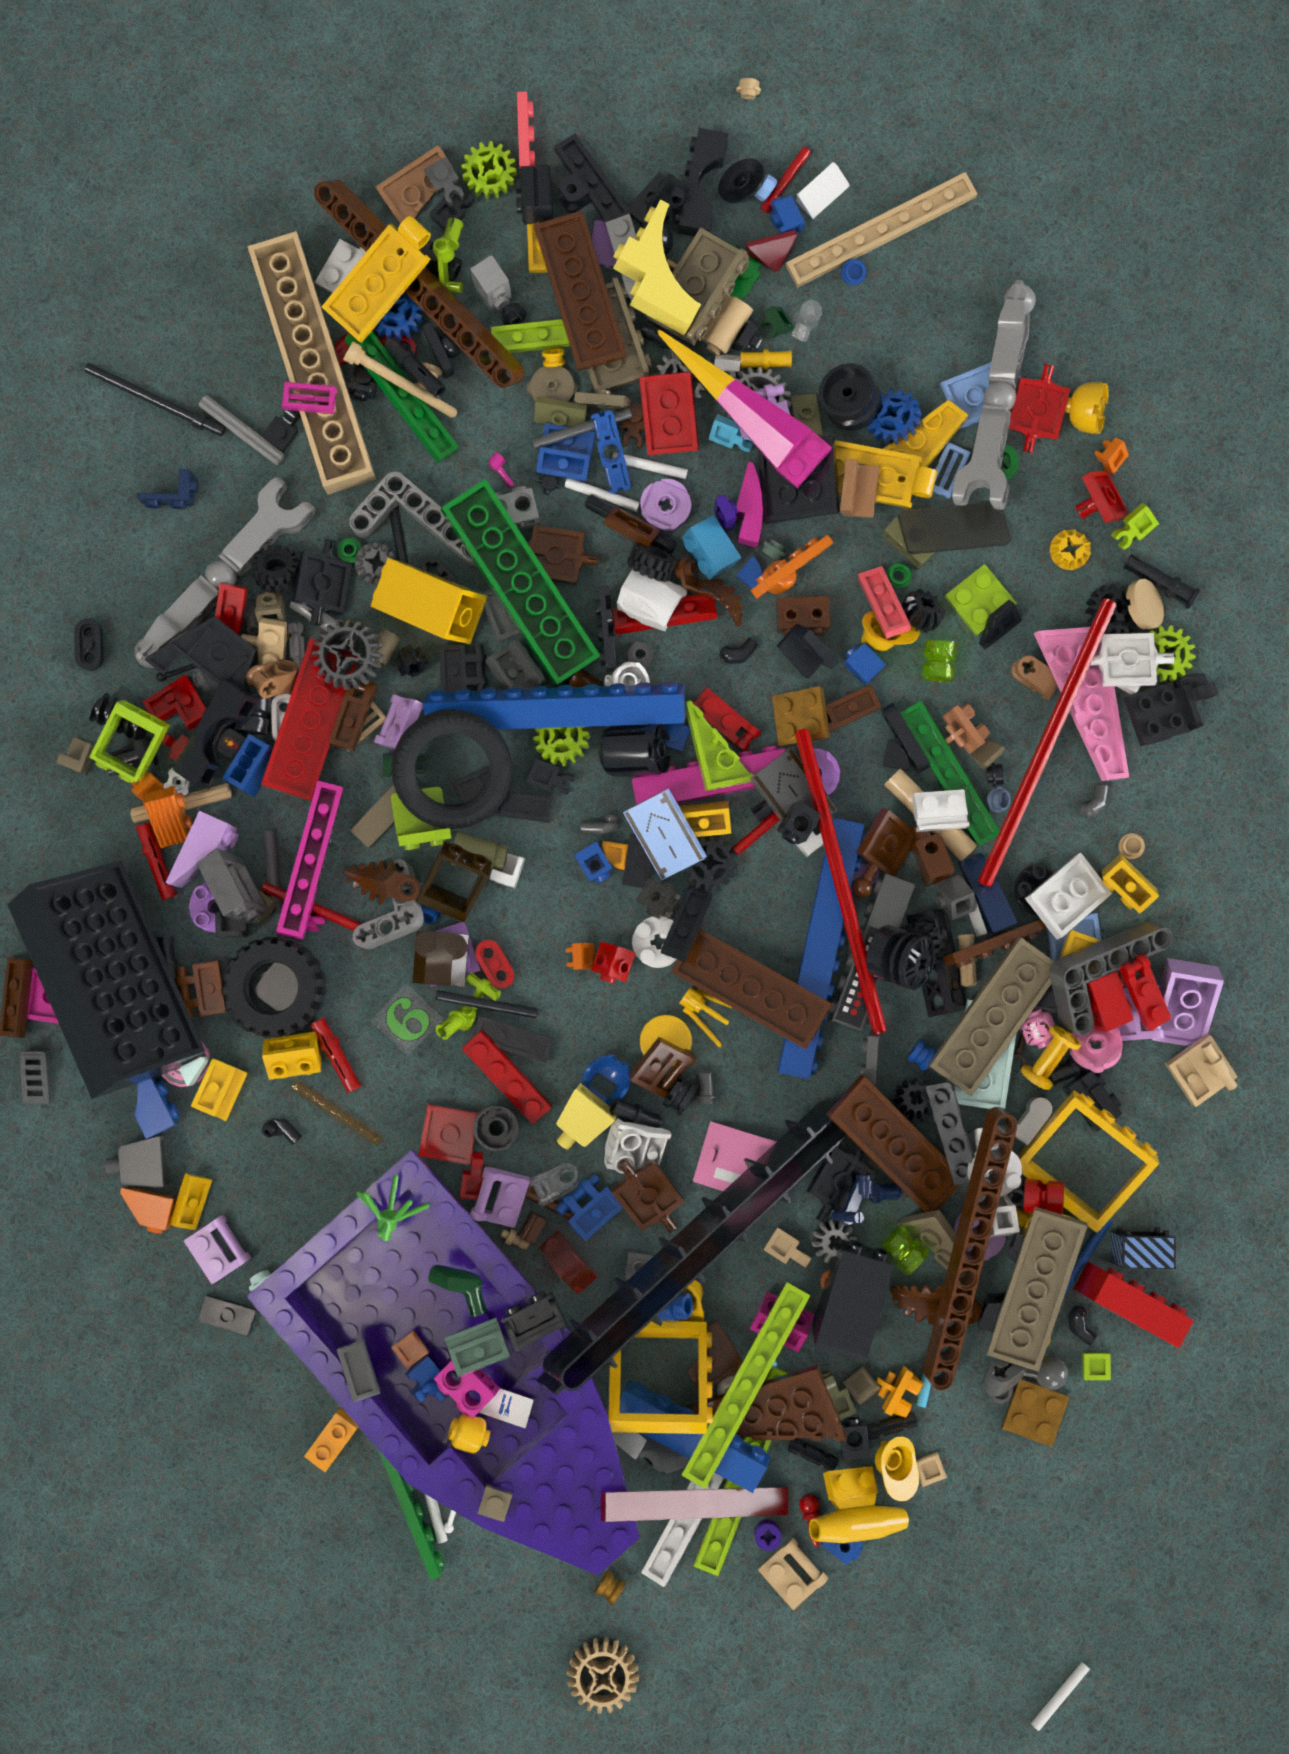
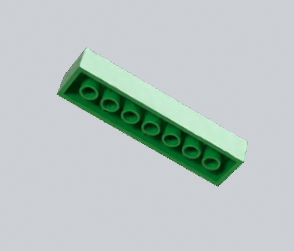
(519, 582)

